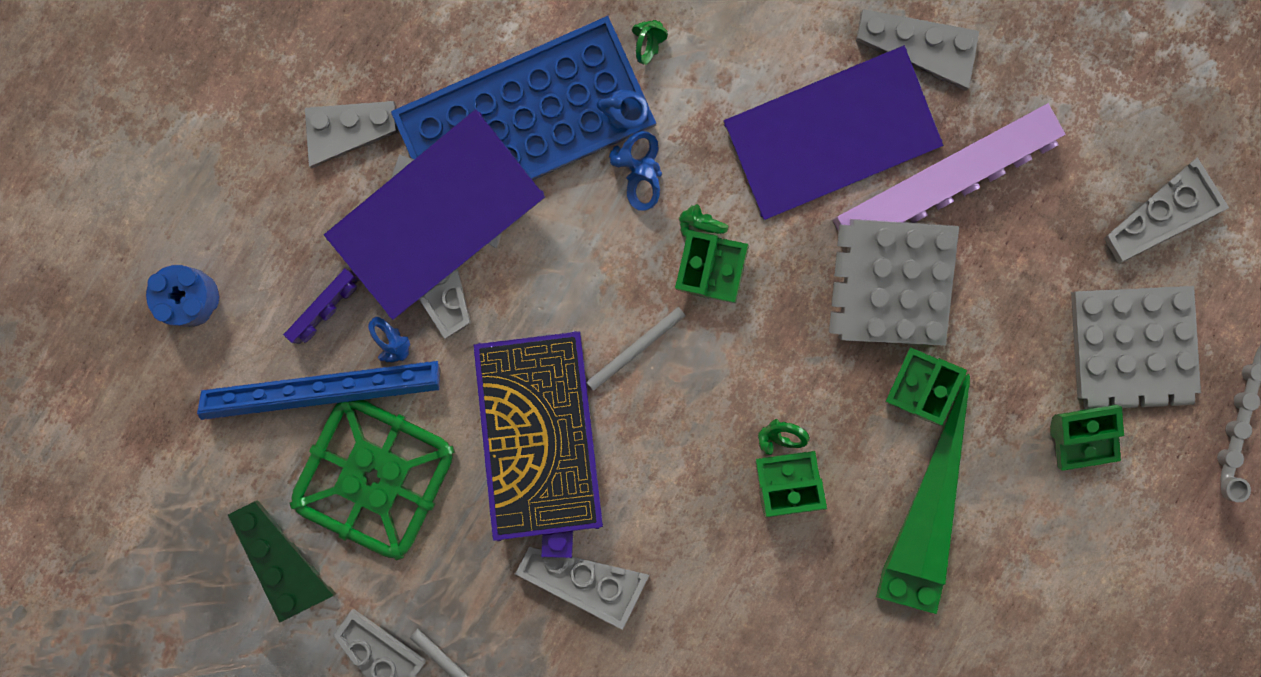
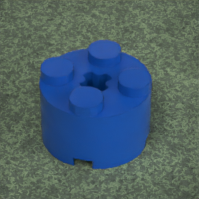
(165, 294)

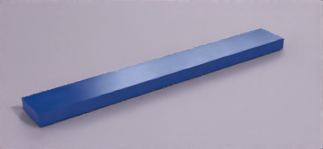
(319, 390)

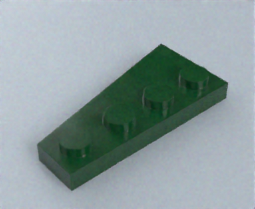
(281, 569)

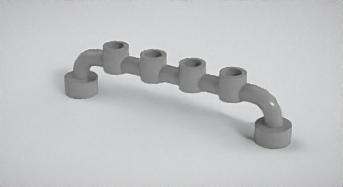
(1236, 488)

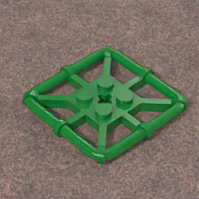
(379, 496)

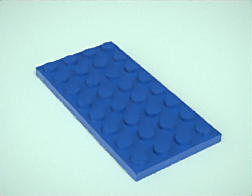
(538, 101)

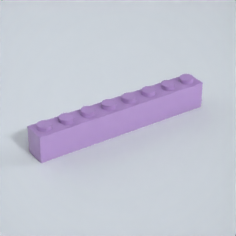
(961, 170)

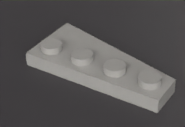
(931, 46)
(1172, 210)
(589, 585)

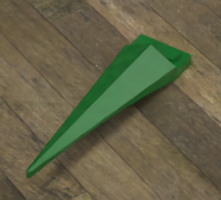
(920, 553)

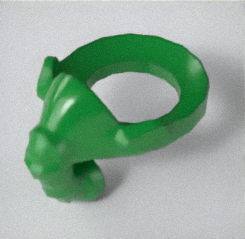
(655, 35)
(694, 217)
(773, 433)

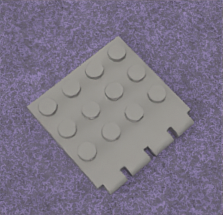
(894, 282)
(1136, 346)

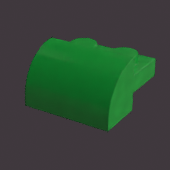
(711, 267)
(926, 386)
(1087, 437)
(790, 484)

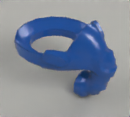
(612, 105)
(622, 156)
(646, 171)
(398, 345)

